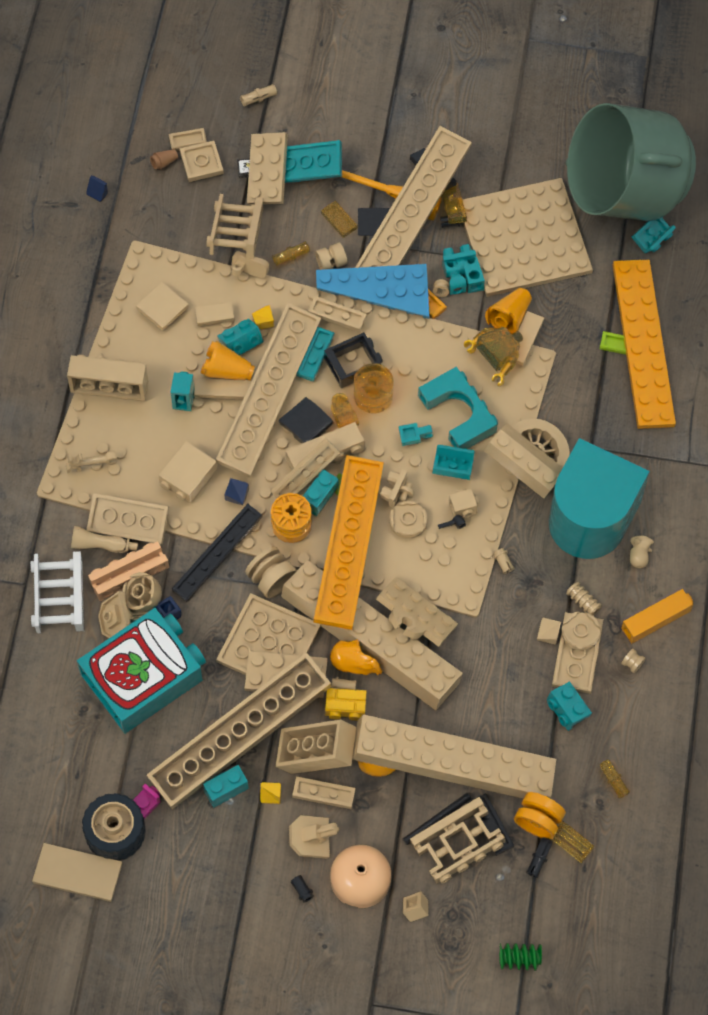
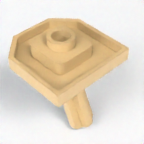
(115, 615)
(311, 836)

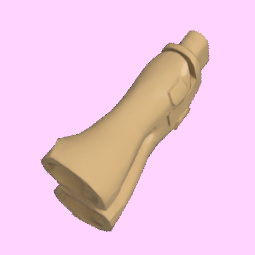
(86, 540)

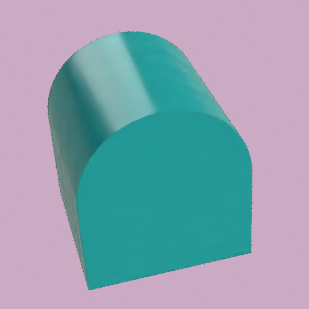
(594, 501)

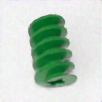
(520, 956)

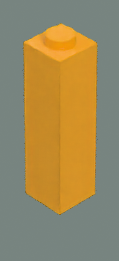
(657, 616)

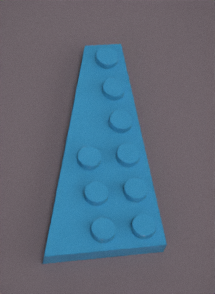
(385, 286)

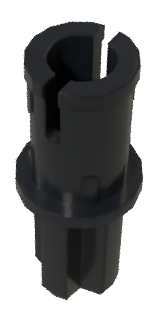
(539, 857)

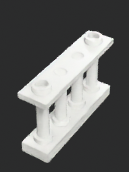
(75, 600)

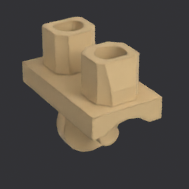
(399, 480)

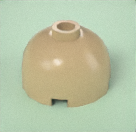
(142, 592)

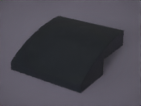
(306, 421)

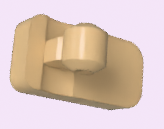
(256, 267)

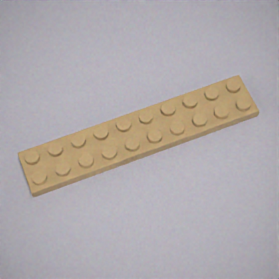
(416, 200)
(268, 390)

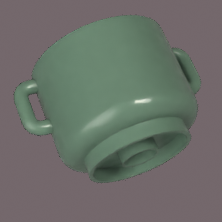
(629, 162)

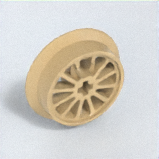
(549, 433)

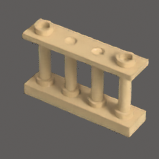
(250, 233)

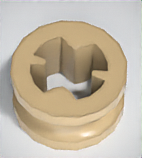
(441, 288)

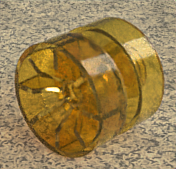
(373, 388)

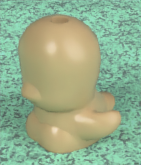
(639, 553)

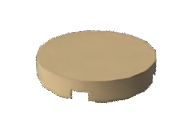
(408, 519)
(580, 630)

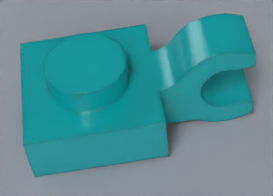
(411, 434)

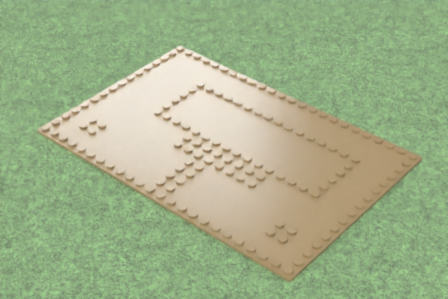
(442, 564)

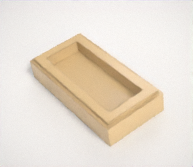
(187, 138)
(214, 313)

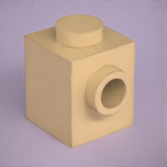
(463, 503)

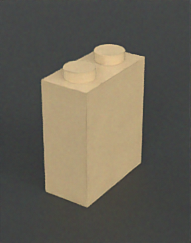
(187, 472)

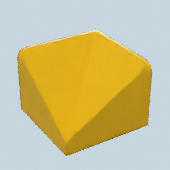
(263, 318)
(270, 793)

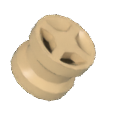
(633, 660)

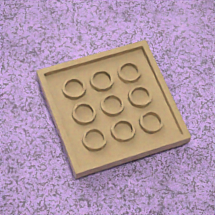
(267, 629)

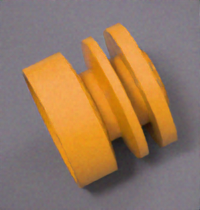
(291, 527)

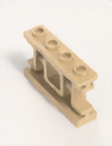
(449, 826)

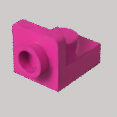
(147, 800)

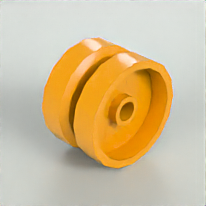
(539, 815)

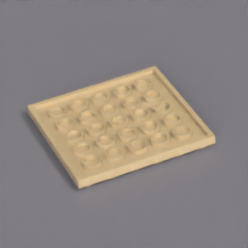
(525, 237)

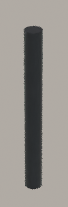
(442, 814)

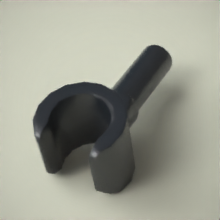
(458, 521)

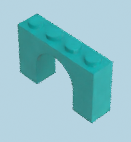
(454, 385)

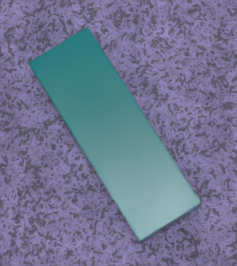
(315, 354)

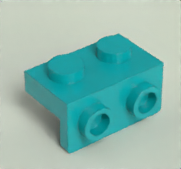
(652, 234)
(241, 337)
(453, 462)
(568, 705)

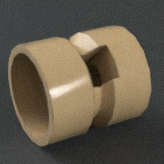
(331, 257)

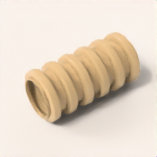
(583, 599)

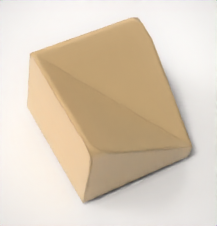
(548, 631)
(415, 906)

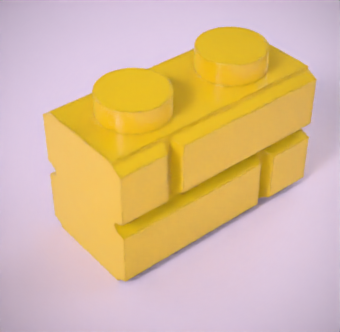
(345, 703)

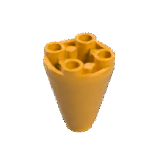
(226, 364)

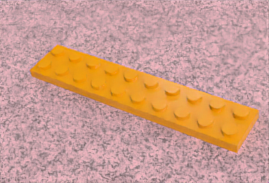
(643, 344)
(348, 543)

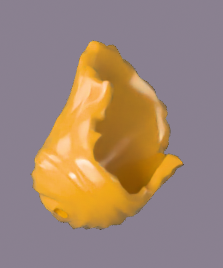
(349, 658)

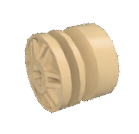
(270, 571)

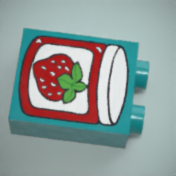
(142, 669)

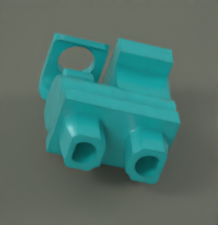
(464, 264)

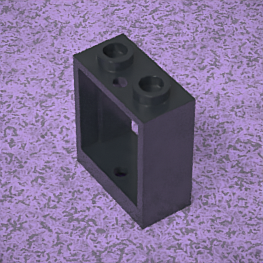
(344, 347)

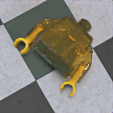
(498, 348)

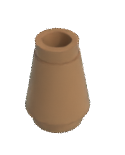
(162, 159)

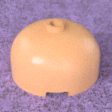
(363, 887)

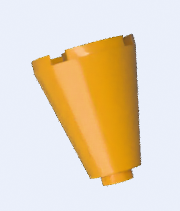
(509, 310)

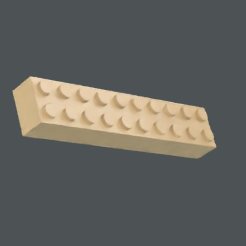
(399, 657)
(239, 730)
(452, 758)

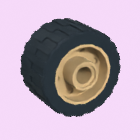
(116, 812)

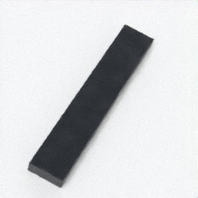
(217, 552)

